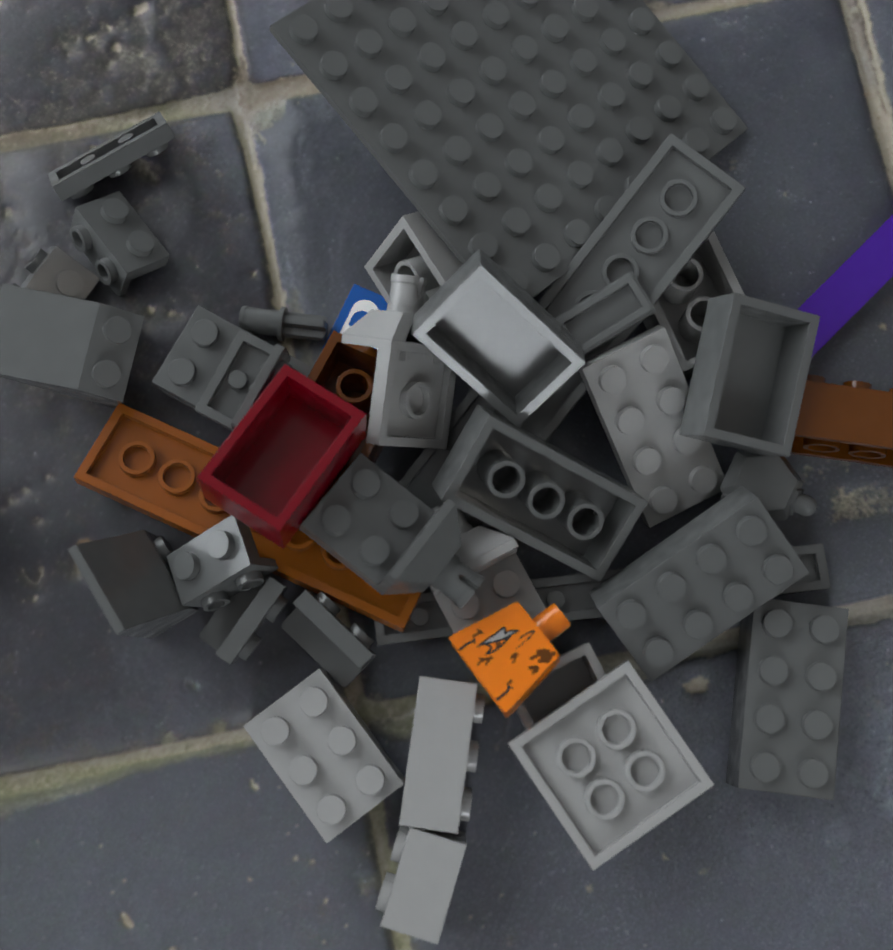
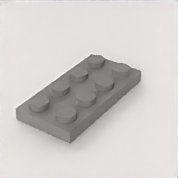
(641, 408)

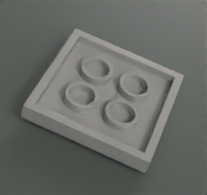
(610, 764)

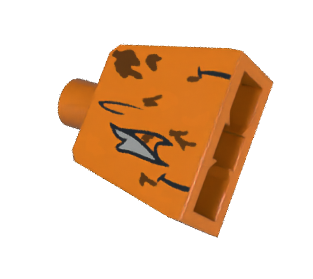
(511, 652)

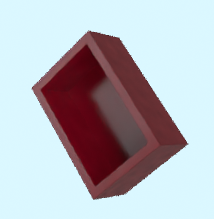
(283, 455)

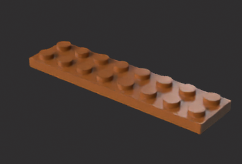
(156, 474)

